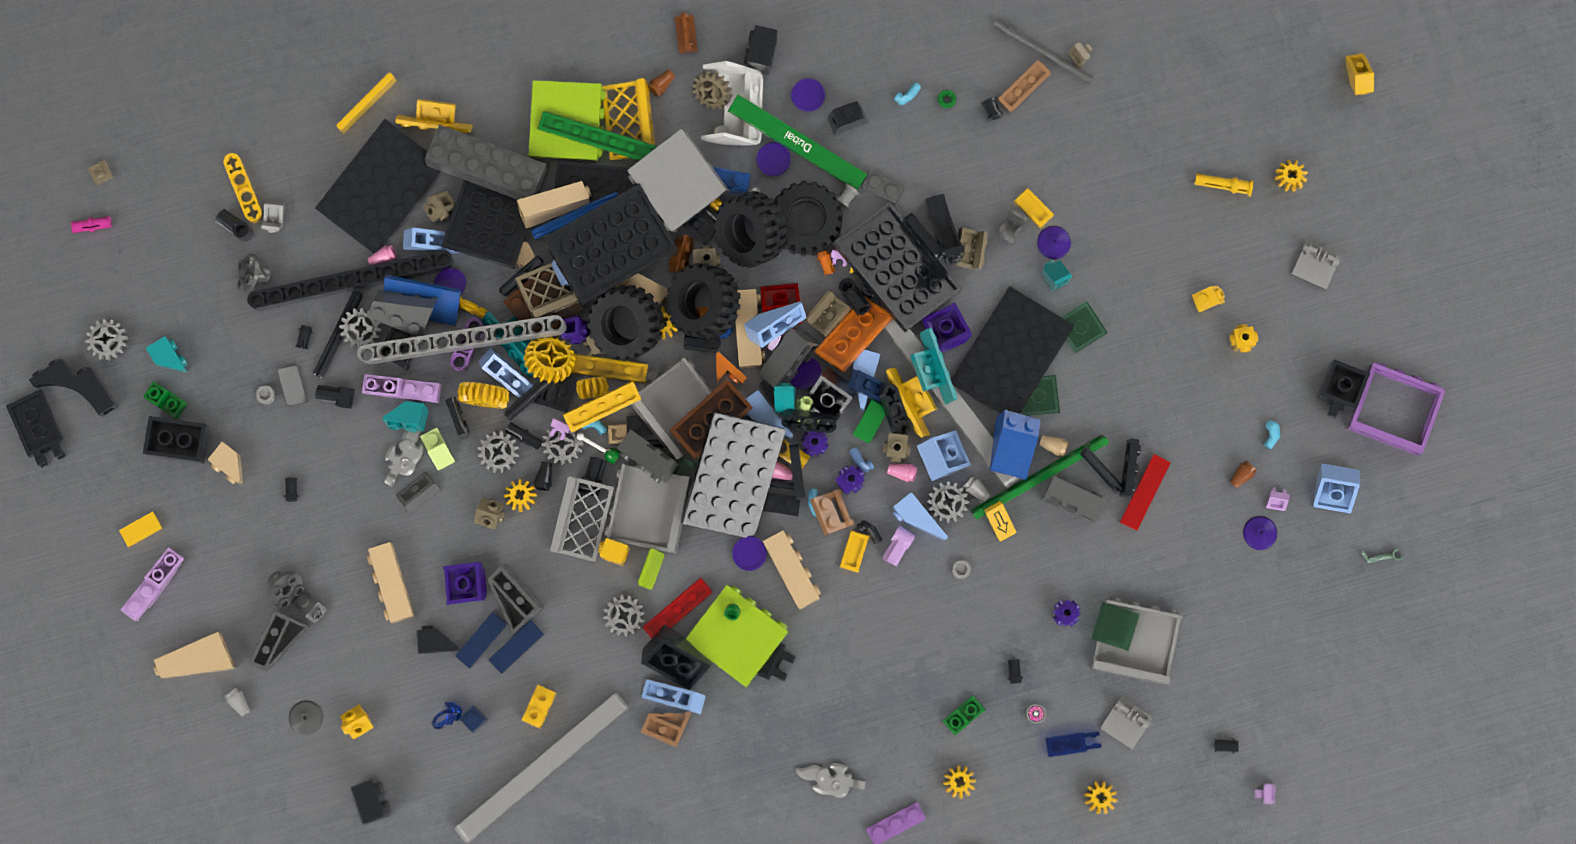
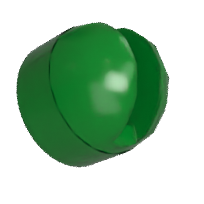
(732, 612)

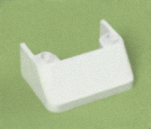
(748, 84)

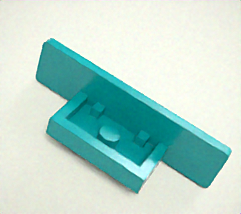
(515, 349)
(932, 369)

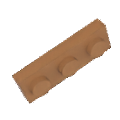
(1024, 86)

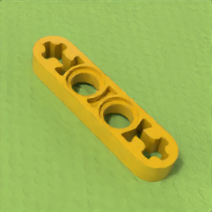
(244, 187)

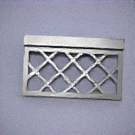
(565, 514)

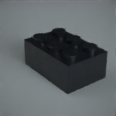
(176, 440)

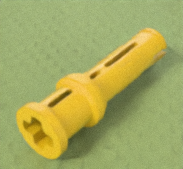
(1233, 185)

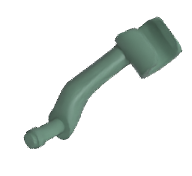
(1381, 557)

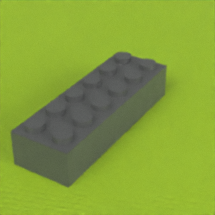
(485, 164)

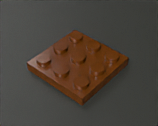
(518, 307)

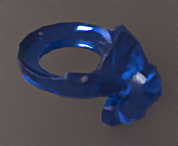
(454, 713)

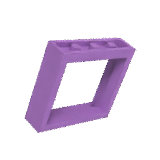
(1384, 437)

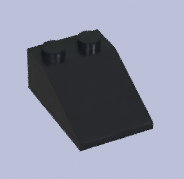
(674, 658)

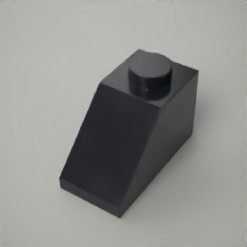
(434, 641)

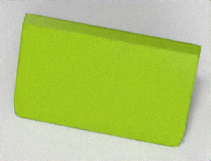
(651, 569)

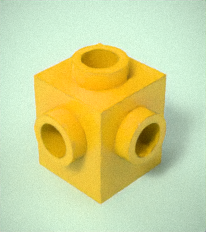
(1239, 343)
(355, 722)

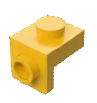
(1208, 298)

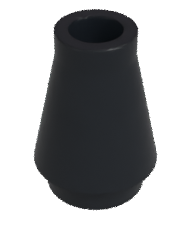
(543, 479)

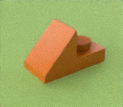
(723, 367)

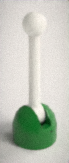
(610, 454)

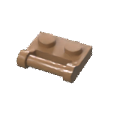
(827, 514)

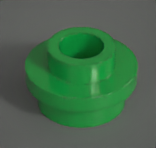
(946, 93)

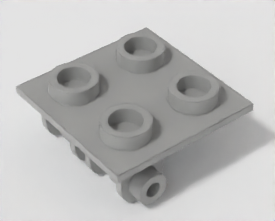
(1316, 264)
(1126, 722)

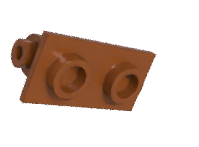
(686, 33)
(685, 247)

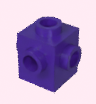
(575, 330)
(811, 449)
(847, 486)
(1059, 616)

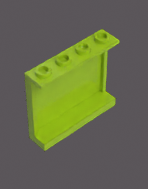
(569, 100)
(741, 644)

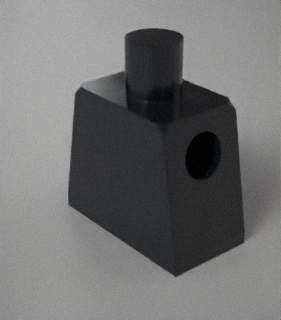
(847, 117)

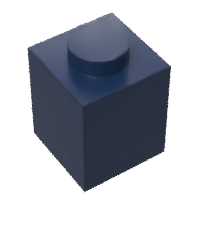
(473, 719)

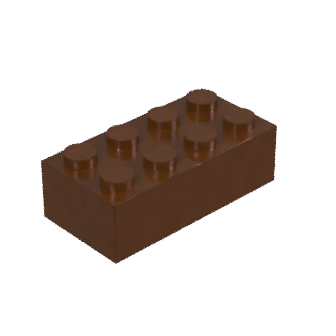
(693, 427)

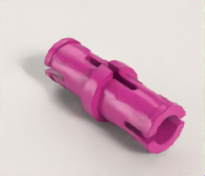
(91, 224)

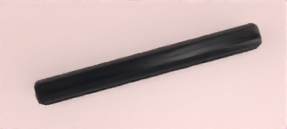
(335, 338)

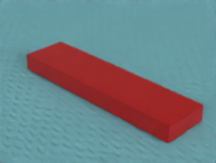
(1145, 492)
(679, 607)

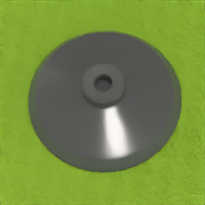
(306, 717)

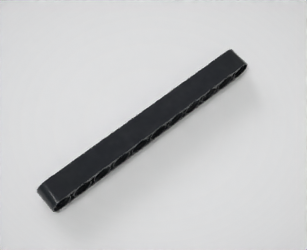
(341, 278)

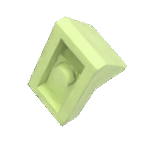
(437, 449)

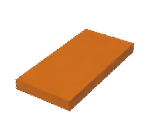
(853, 336)

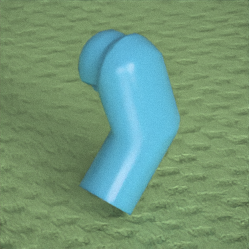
(909, 95)
(598, 425)
(1274, 431)

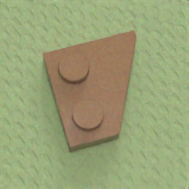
(666, 727)

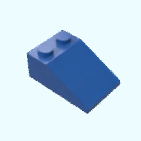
(1014, 444)

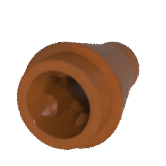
(660, 83)
(1243, 474)

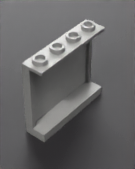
(677, 180)
(669, 400)
(647, 511)
(1150, 648)

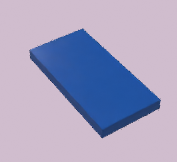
(448, 299)

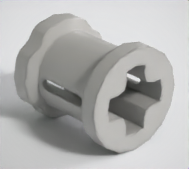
(847, 195)

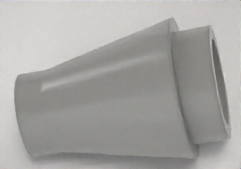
(976, 488)
(237, 701)

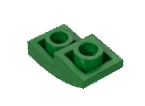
(165, 400)
(870, 421)
(964, 715)

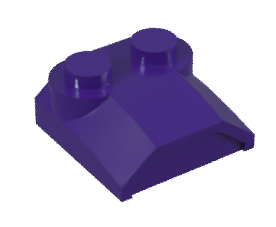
(948, 327)
(465, 583)

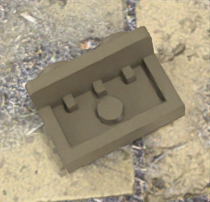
(974, 246)
(827, 313)

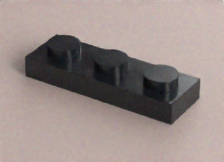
(1130, 468)

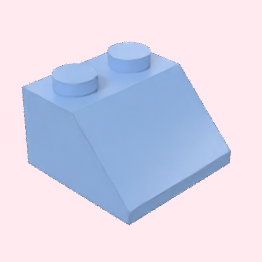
(943, 455)
(1336, 488)

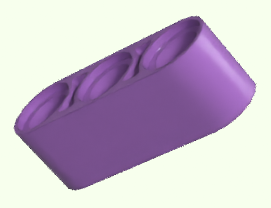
(468, 354)

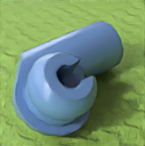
(858, 460)

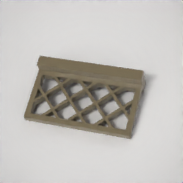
(552, 305)

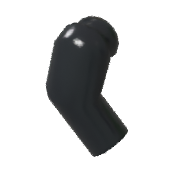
(871, 529)

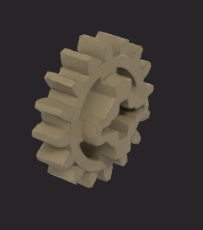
(705, 83)

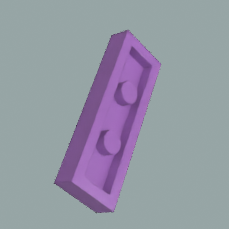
(896, 823)

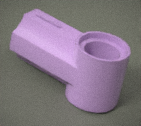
(900, 542)

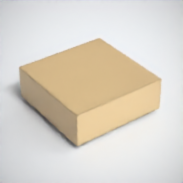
(616, 433)

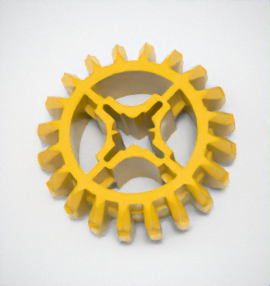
(547, 361)
(483, 395)

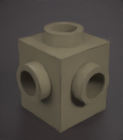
(439, 206)
(706, 252)
(900, 441)
(489, 513)

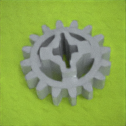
(351, 328)
(108, 350)
(553, 444)
(491, 447)
(943, 490)
(632, 611)

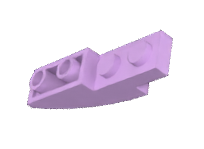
(401, 389)
(153, 585)

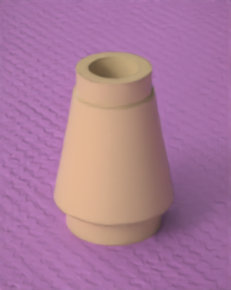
(1055, 445)

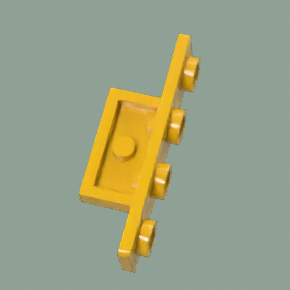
(431, 114)
(915, 401)

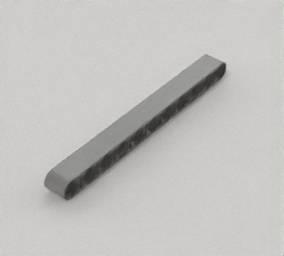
(452, 339)
(957, 410)
(541, 768)

